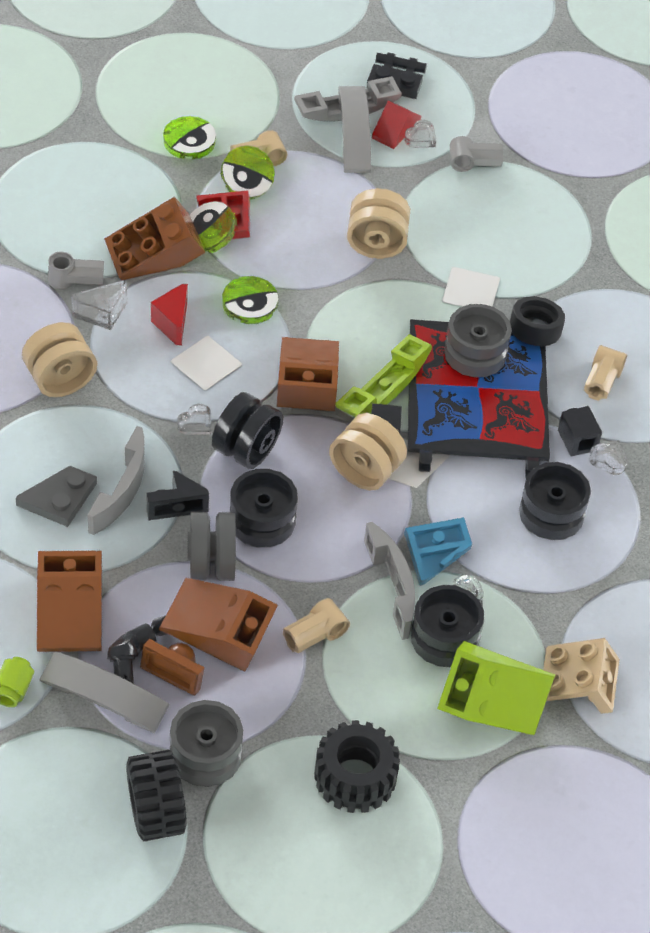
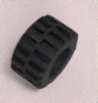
(362, 744)
(156, 795)

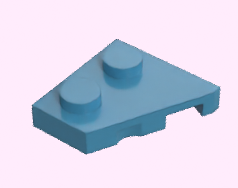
(437, 546)

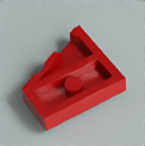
(239, 203)

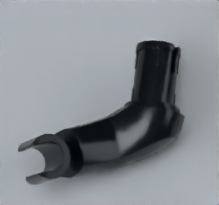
(129, 645)

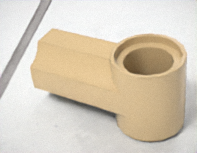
(270, 144)
(605, 369)
(322, 622)

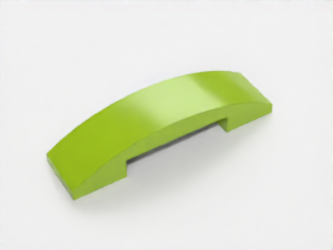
(390, 380)

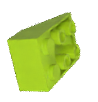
(495, 690)

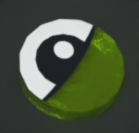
(189, 137)
(248, 170)
(214, 225)
(250, 299)

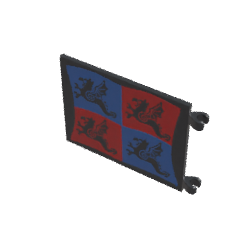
(478, 415)

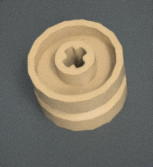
(378, 223)
(59, 359)
(368, 451)

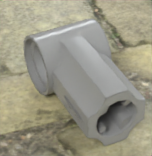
(468, 154)
(65, 270)

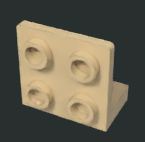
(582, 671)

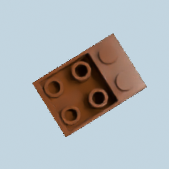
(155, 242)
(308, 374)
(69, 601)
(219, 620)

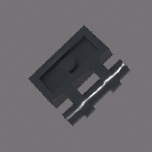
(407, 81)

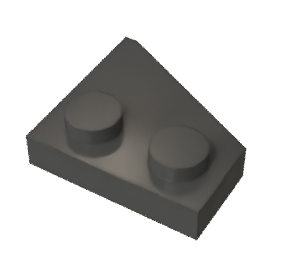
(59, 495)

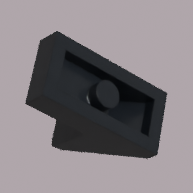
(180, 501)

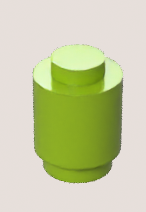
(14, 680)

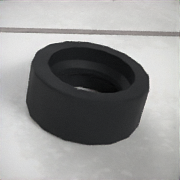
(535, 333)

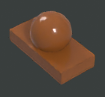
(173, 665)

